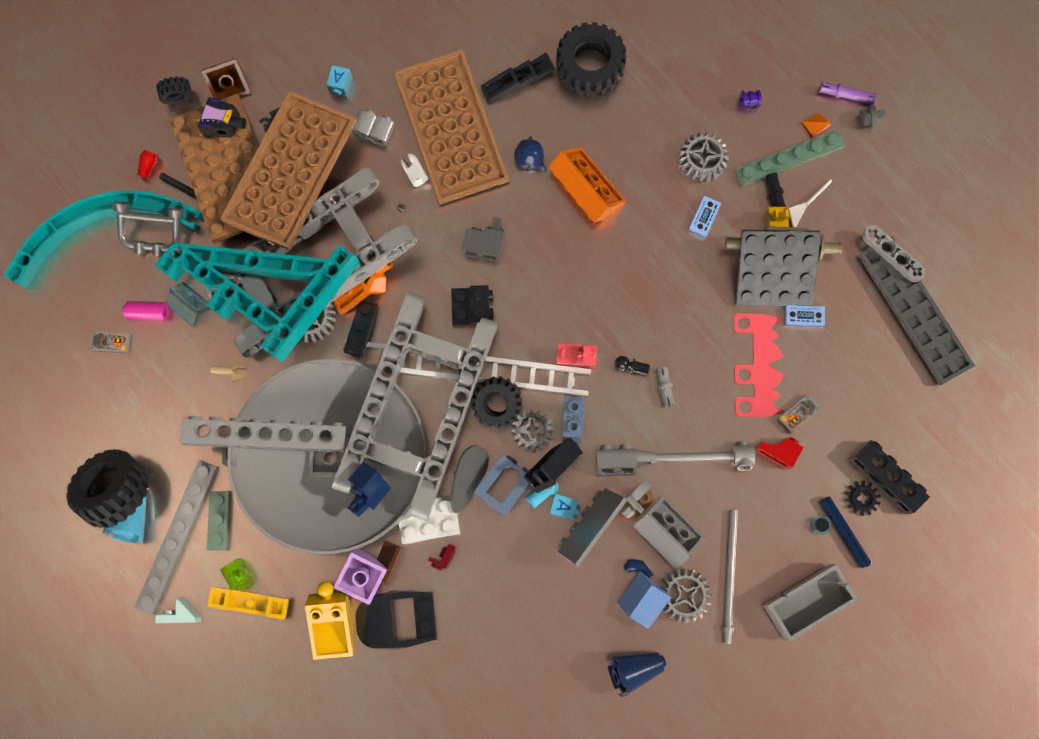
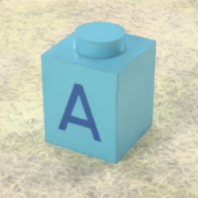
(339, 81)
(565, 507)

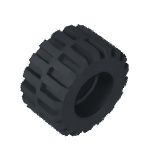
(493, 417)

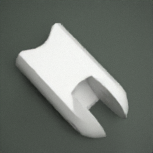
(414, 172)

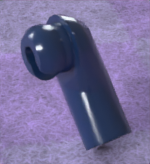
(637, 565)

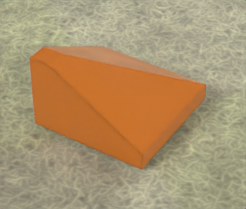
(816, 124)

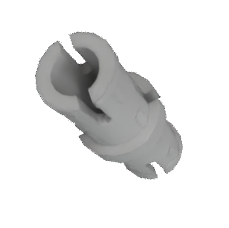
(665, 386)

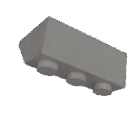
(669, 532)

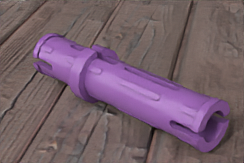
(848, 93)

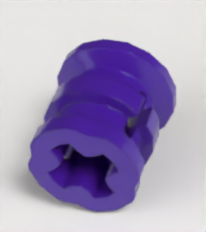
(750, 99)

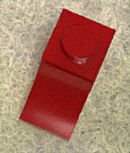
(783, 453)

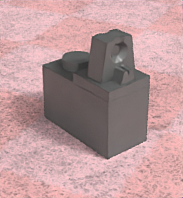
(485, 243)

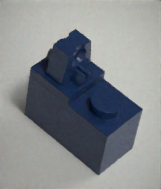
(368, 489)

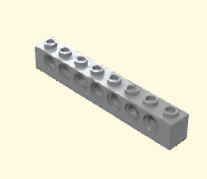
(192, 426)

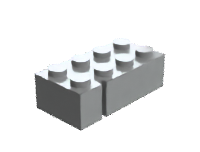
(810, 602)

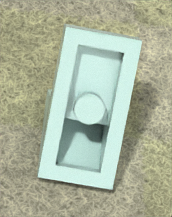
(184, 614)

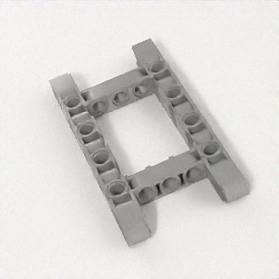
(324, 210)
(380, 392)

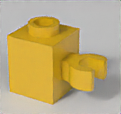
(777, 217)

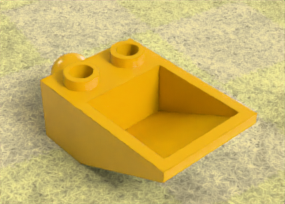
(329, 623)

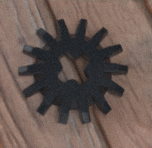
(867, 491)

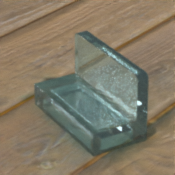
(186, 302)

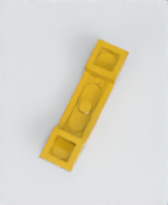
(248, 602)

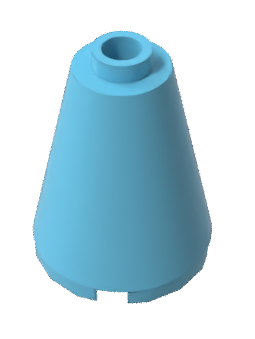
(130, 529)

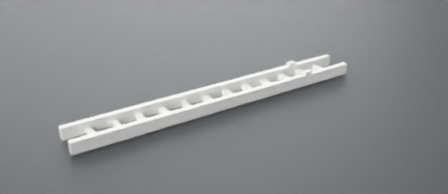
(495, 361)

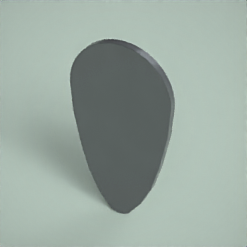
(468, 476)

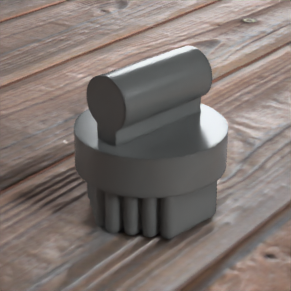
(870, 116)

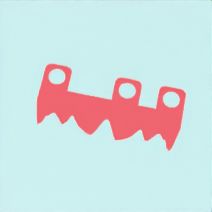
(762, 374)

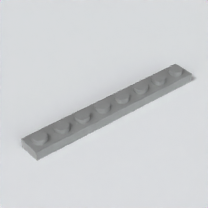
(176, 537)

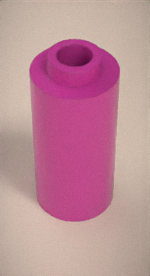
(145, 310)

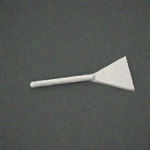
(797, 211)

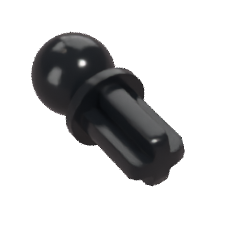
(622, 363)

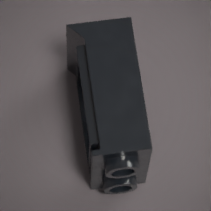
(552, 465)

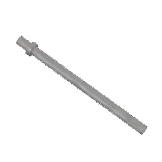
(727, 628)

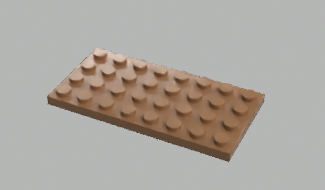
(451, 127)
(214, 165)
(288, 170)

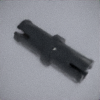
(776, 190)

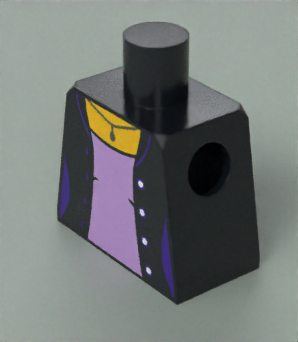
(220, 119)

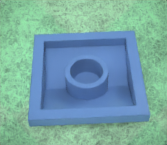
(644, 600)

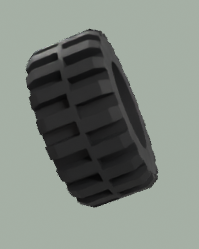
(591, 38)
(107, 488)

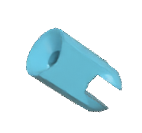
(536, 499)

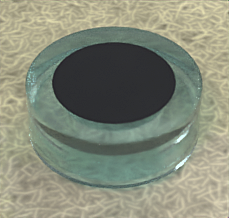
(821, 525)

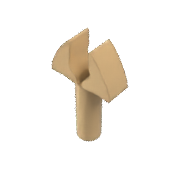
(229, 371)

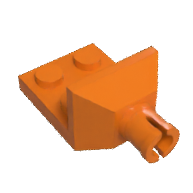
(372, 285)

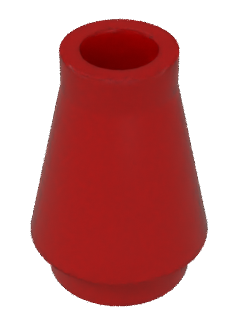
(146, 163)

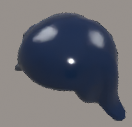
(529, 154)

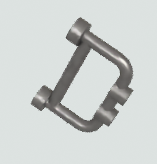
(140, 247)

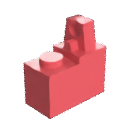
(576, 355)

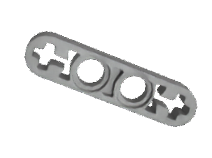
(896, 250)

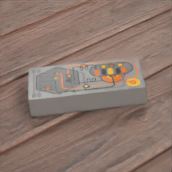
(110, 342)
(799, 413)

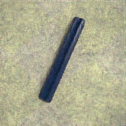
(845, 531)

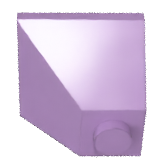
(360, 576)

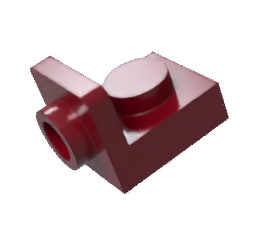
(447, 555)

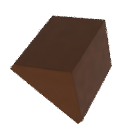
(226, 79)

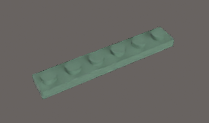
(789, 157)

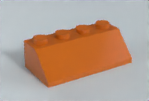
(586, 183)

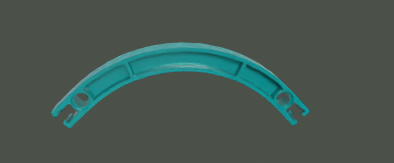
(80, 214)

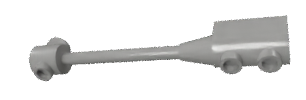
(625, 460)

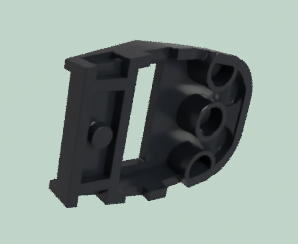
(376, 626)

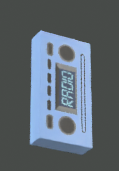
(705, 216)
(804, 315)

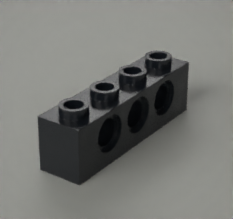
(864, 460)

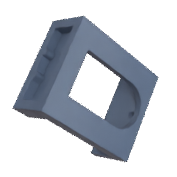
(573, 418)
(501, 464)

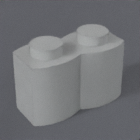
(373, 127)

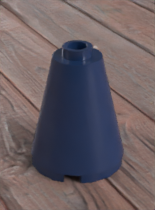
(634, 670)

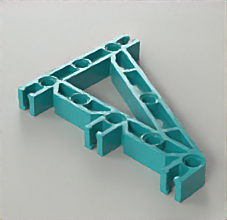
(208, 262)

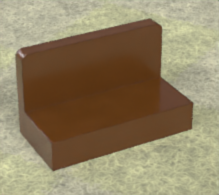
(389, 558)

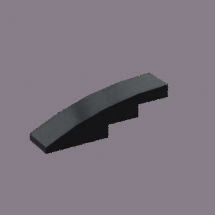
(517, 78)

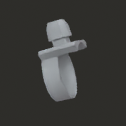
(629, 509)

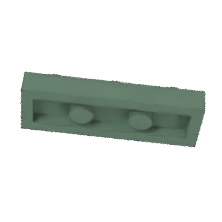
(218, 520)

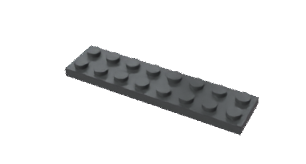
(918, 317)

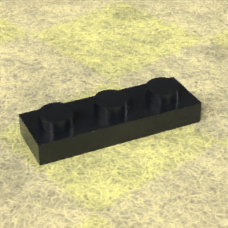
(361, 328)

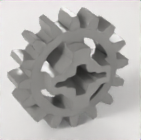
(541, 430)

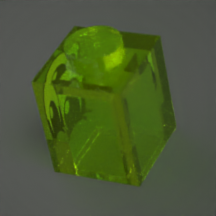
(237, 575)

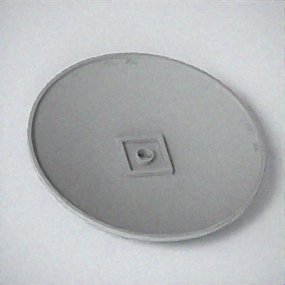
(292, 490)

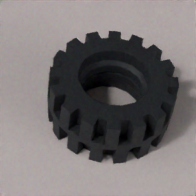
(174, 90)

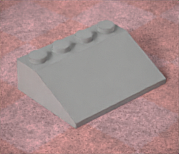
(591, 527)

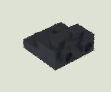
(471, 305)

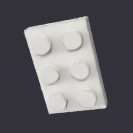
(440, 524)

